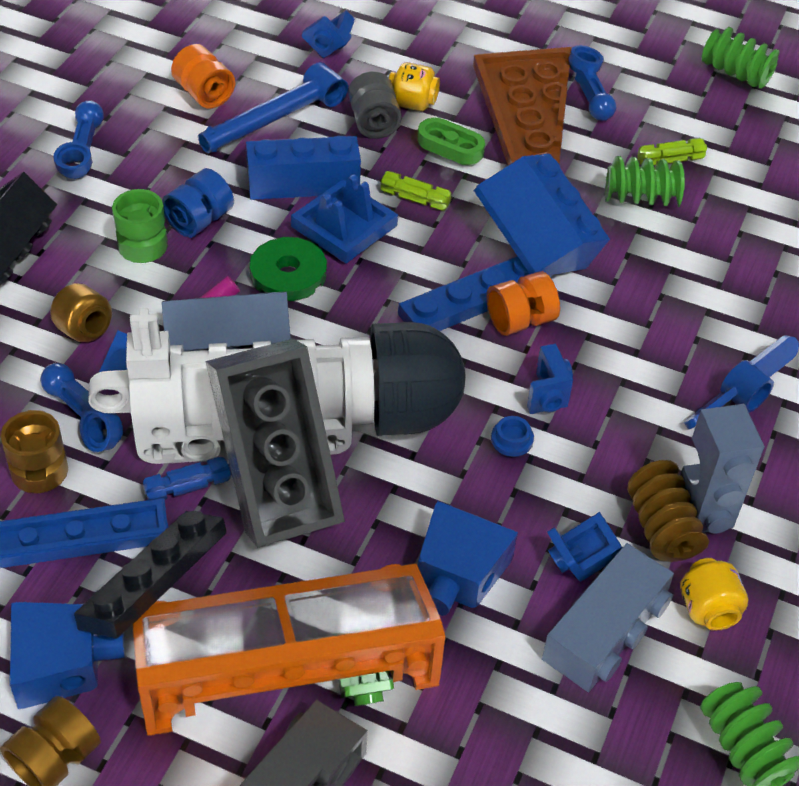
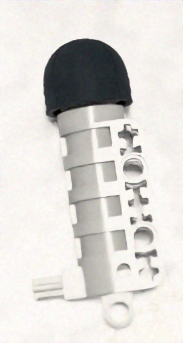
(399, 378)

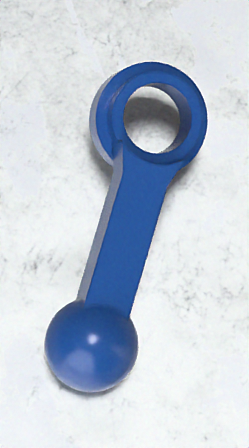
(585, 63)
(88, 117)
(60, 381)

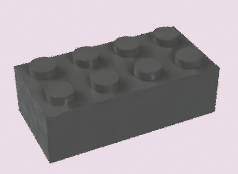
(275, 441)

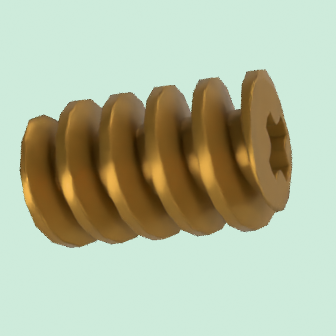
(667, 512)

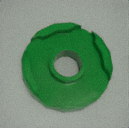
(288, 252)

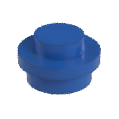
(512, 436)

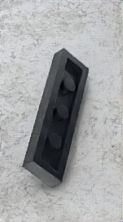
(150, 574)

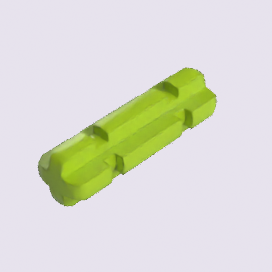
(673, 151)
(415, 190)

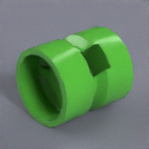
(140, 225)

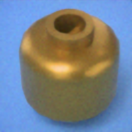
(81, 312)

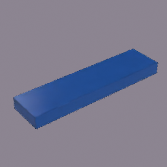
(81, 532)

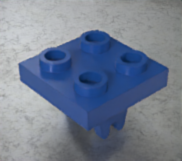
(345, 219)

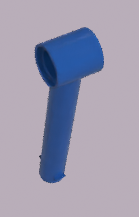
(318, 84)

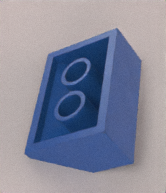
(300, 165)
(542, 216)

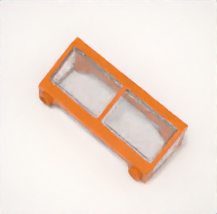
(285, 639)

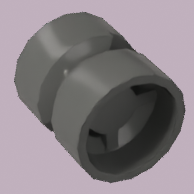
(374, 105)

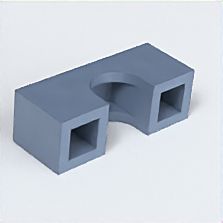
(728, 459)

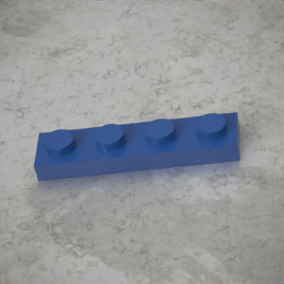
(460, 298)

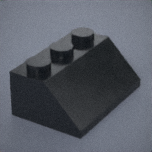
(22, 215)

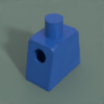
(463, 556)
(52, 655)

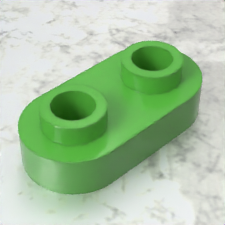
(451, 141)

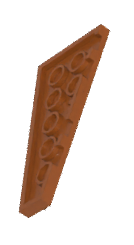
(526, 98)

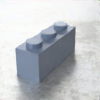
(227, 320)
(608, 618)

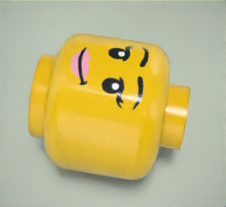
(415, 86)
(714, 594)

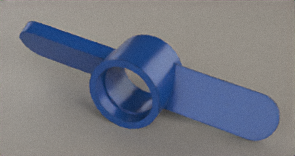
(750, 381)

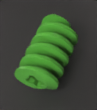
(740, 58)
(645, 180)
(748, 737)

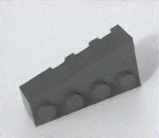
(315, 751)

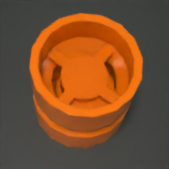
(203, 76)
(523, 302)

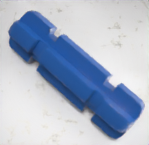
(187, 479)

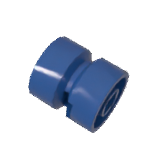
(198, 202)

